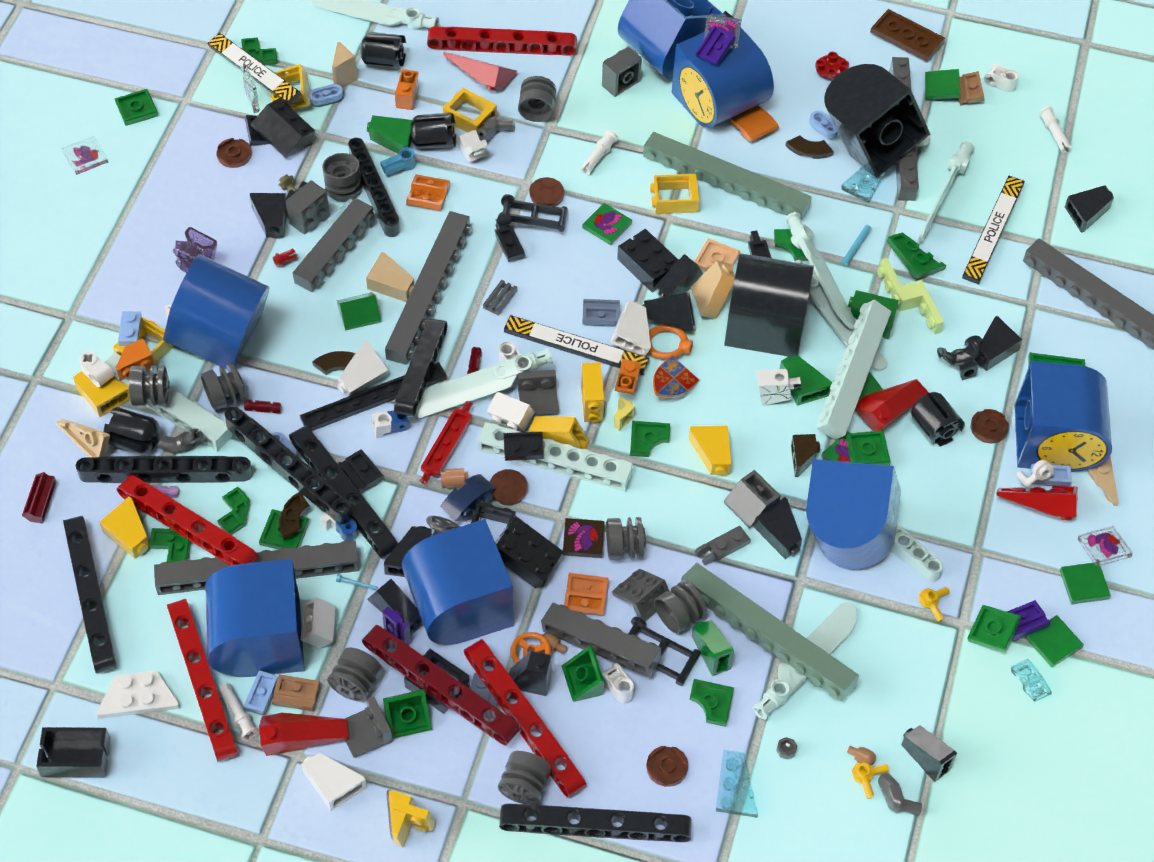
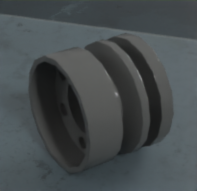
(537, 99)
(342, 176)
(150, 385)
(223, 386)
(625, 538)
(680, 606)
(354, 674)
(524, 777)

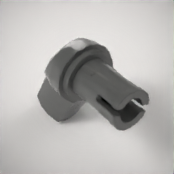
(490, 127)
(181, 442)
(895, 798)

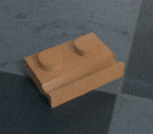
(971, 88)
(295, 692)

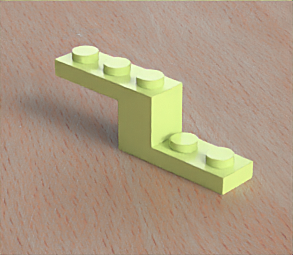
(910, 296)

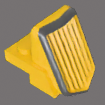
(404, 814)

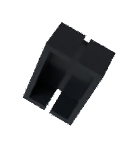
(646, 258)
(527, 552)
(73, 752)

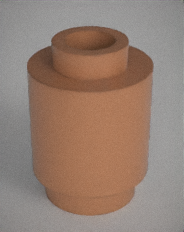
(453, 478)

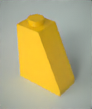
(102, 398)
(561, 430)
(712, 447)
(126, 528)

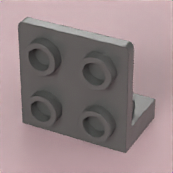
(539, 391)
(640, 591)
(367, 729)

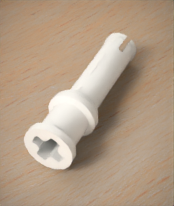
(1052, 124)
(602, 147)
(241, 719)

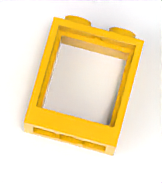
(295, 74)
(464, 123)
(675, 181)
(156, 332)
(592, 392)

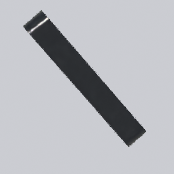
(375, 188)
(420, 367)

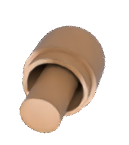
(555, 643)
(862, 755)

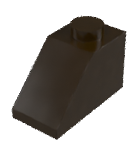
(803, 450)

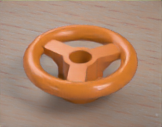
(526, 647)

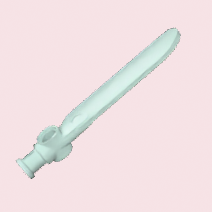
(379, 12)
(958, 164)
(802, 239)
(821, 301)
(478, 384)
(827, 637)

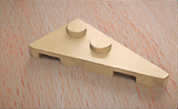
(1104, 477)

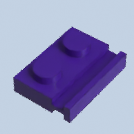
(715, 45)
(1032, 619)
(394, 624)

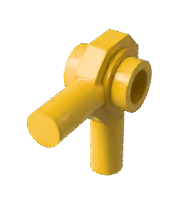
(929, 599)
(863, 774)

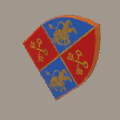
(673, 379)

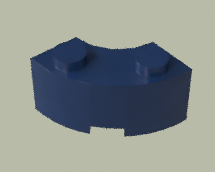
(463, 502)

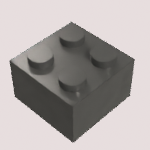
(621, 71)
(307, 207)

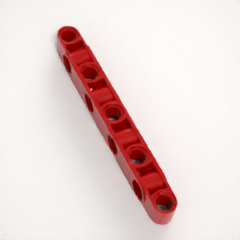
(502, 40)
(186, 522)
(202, 680)
(503, 688)

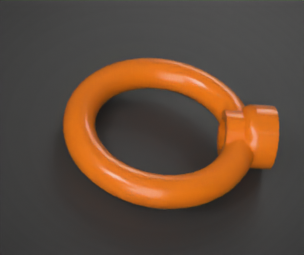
(685, 345)

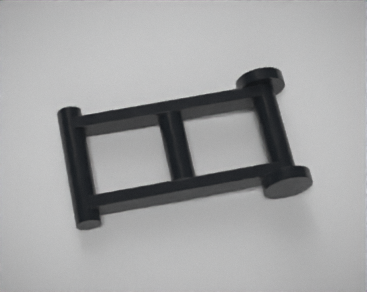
(508, 201)
(639, 625)

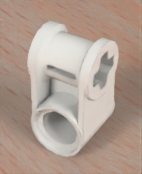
(1003, 78)
(509, 347)
(95, 368)
(616, 680)

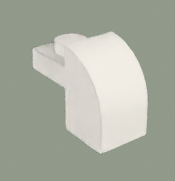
(471, 146)

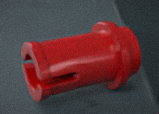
(282, 258)

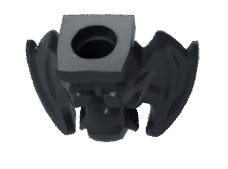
(963, 358)

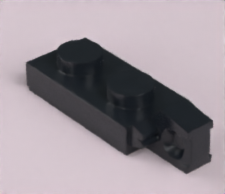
(509, 242)
(758, 246)

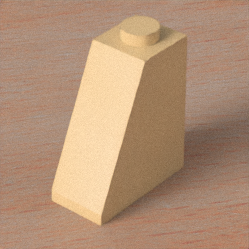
(389, 279)
(712, 289)

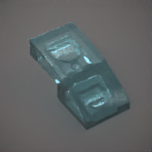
(1032, 680)

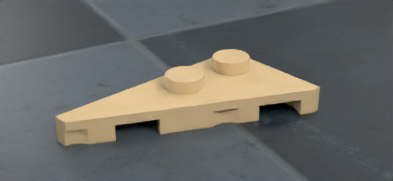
(89, 440)

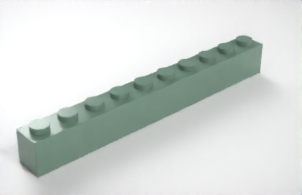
(726, 175)
(773, 634)

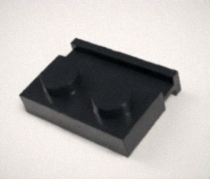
(523, 446)
(361, 470)

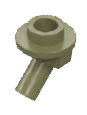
(286, 182)

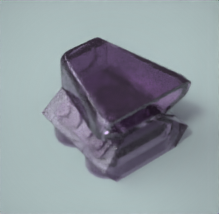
(195, 244)

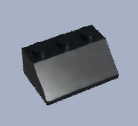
(283, 128)

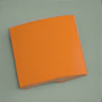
(754, 123)
(428, 192)
(586, 593)

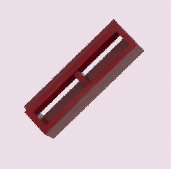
(39, 497)

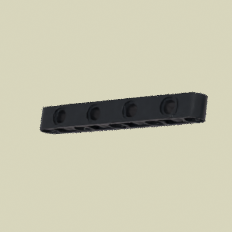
(178, 469)
(297, 473)
(362, 513)
(89, 594)
(595, 822)

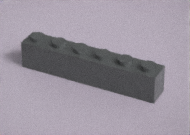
(333, 245)
(606, 640)

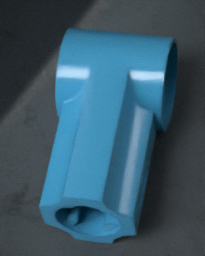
(403, 160)

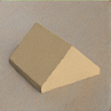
(343, 66)

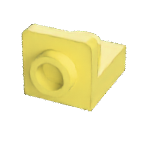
(624, 414)

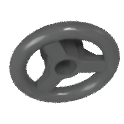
(440, 524)

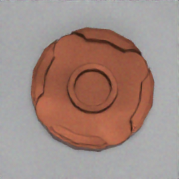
(233, 153)
(546, 191)
(989, 426)
(510, 486)
(667, 766)

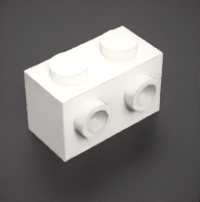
(510, 411)
(318, 623)

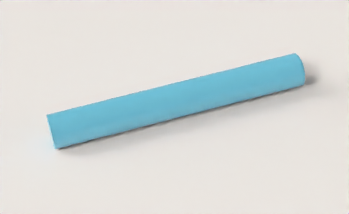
(856, 245)

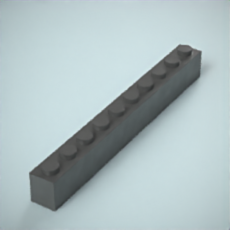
(907, 166)
(428, 288)
(1091, 291)
(307, 562)

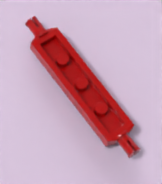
(446, 442)

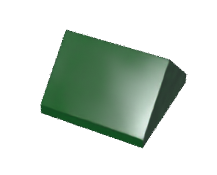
(359, 311)
(583, 675)
(407, 713)

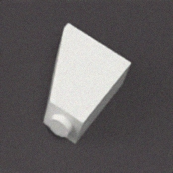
(632, 329)
(362, 370)
(332, 780)

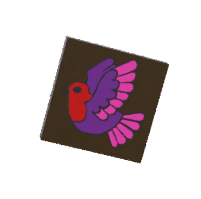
(583, 538)

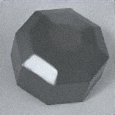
(786, 748)

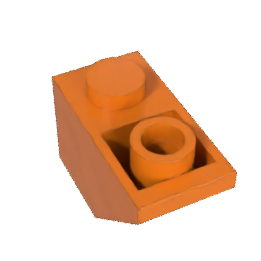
(406, 89)
(134, 355)
(628, 377)

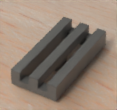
(512, 290)

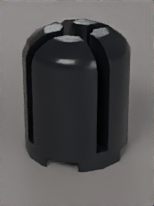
(383, 50)
(433, 131)
(936, 418)
(132, 431)

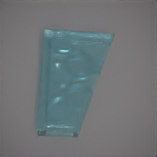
(862, 184)
(734, 788)

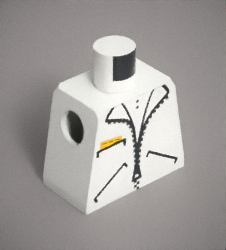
(776, 385)

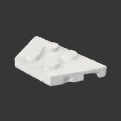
(136, 695)

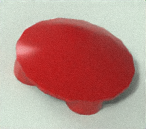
(831, 65)

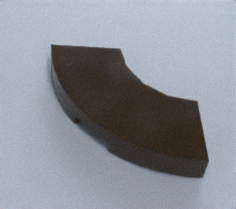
(809, 148)
(333, 361)
(291, 514)

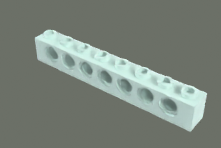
(580, 469)

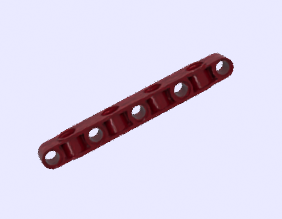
(441, 685)

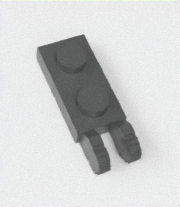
(723, 545)

